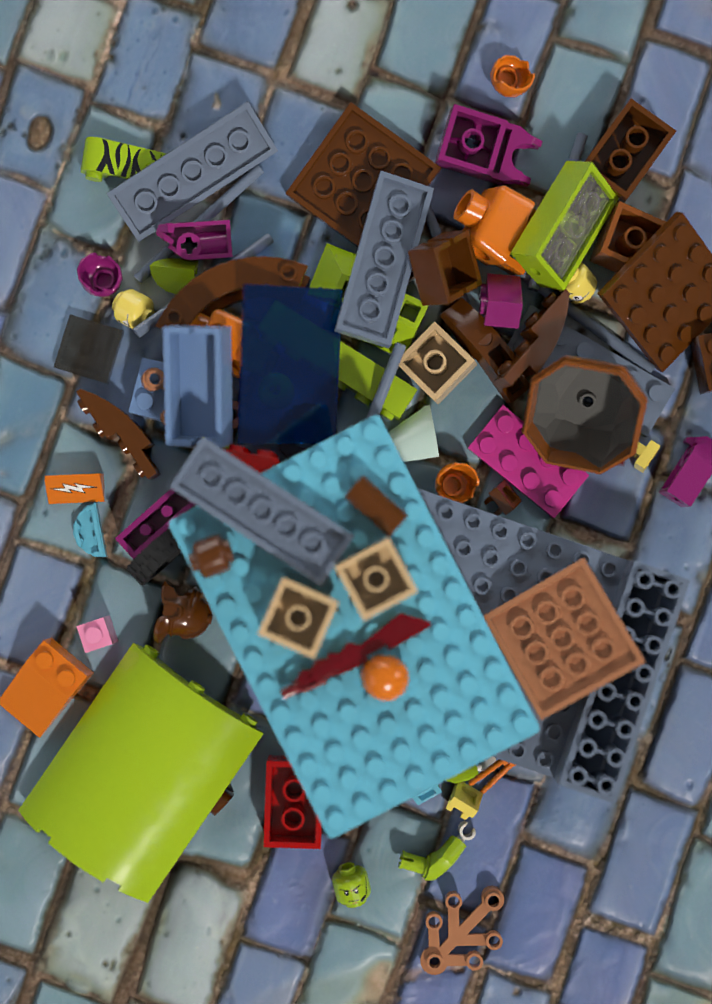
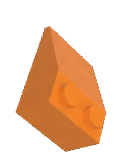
(44, 686)

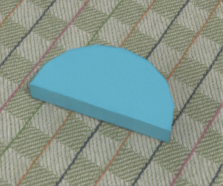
(89, 531)

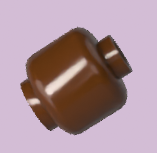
(211, 556)

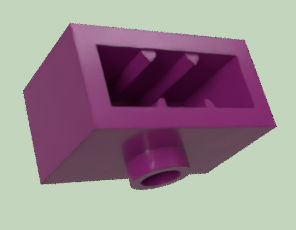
(501, 300)

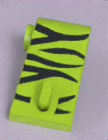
(113, 158)

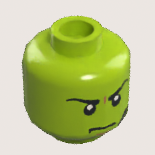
(351, 885)

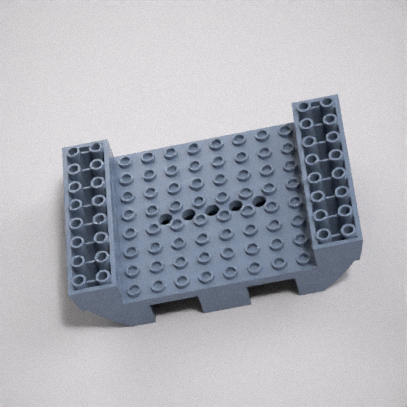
(595, 736)

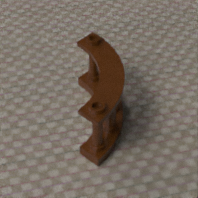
(224, 283)

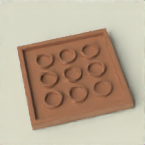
(563, 639)

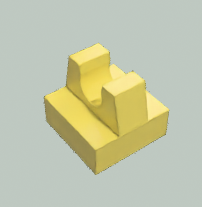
(645, 455)
(465, 799)

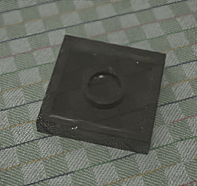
(89, 349)

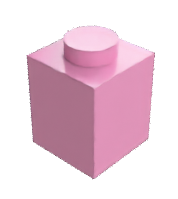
(97, 634)

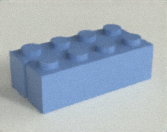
(198, 384)

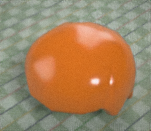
(511, 76)
(457, 482)
(384, 677)

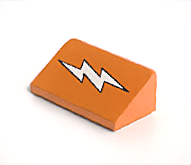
(75, 488)

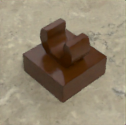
(504, 497)

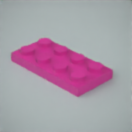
(516, 460)

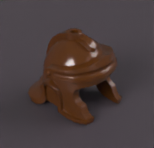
(182, 615)

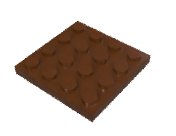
(345, 169)
(664, 292)

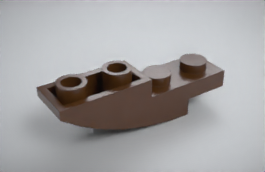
(540, 338)
(483, 345)
(115, 422)

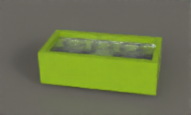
(565, 225)

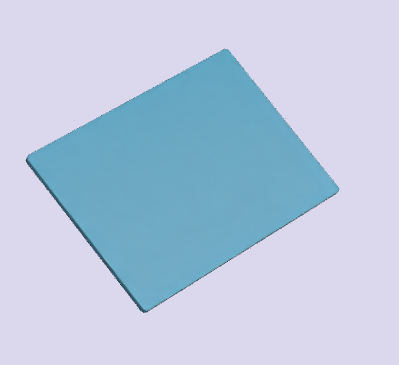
(344, 745)

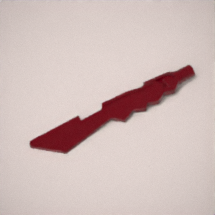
(353, 655)

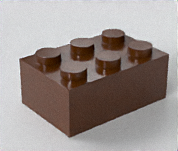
(630, 148)

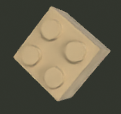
(436, 363)
(376, 579)
(298, 617)

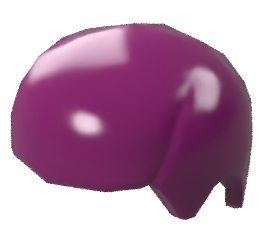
(99, 275)

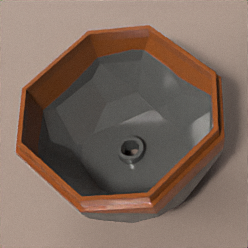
(582, 433)

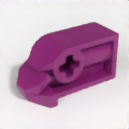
(211, 239)
(690, 472)

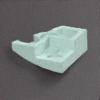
(416, 437)

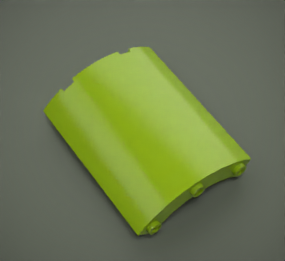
(139, 774)

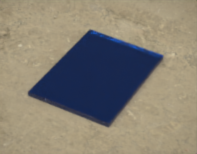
(288, 364)

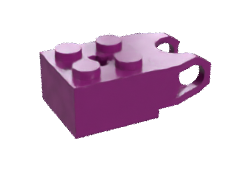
(494, 147)

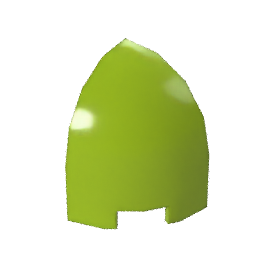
(173, 273)

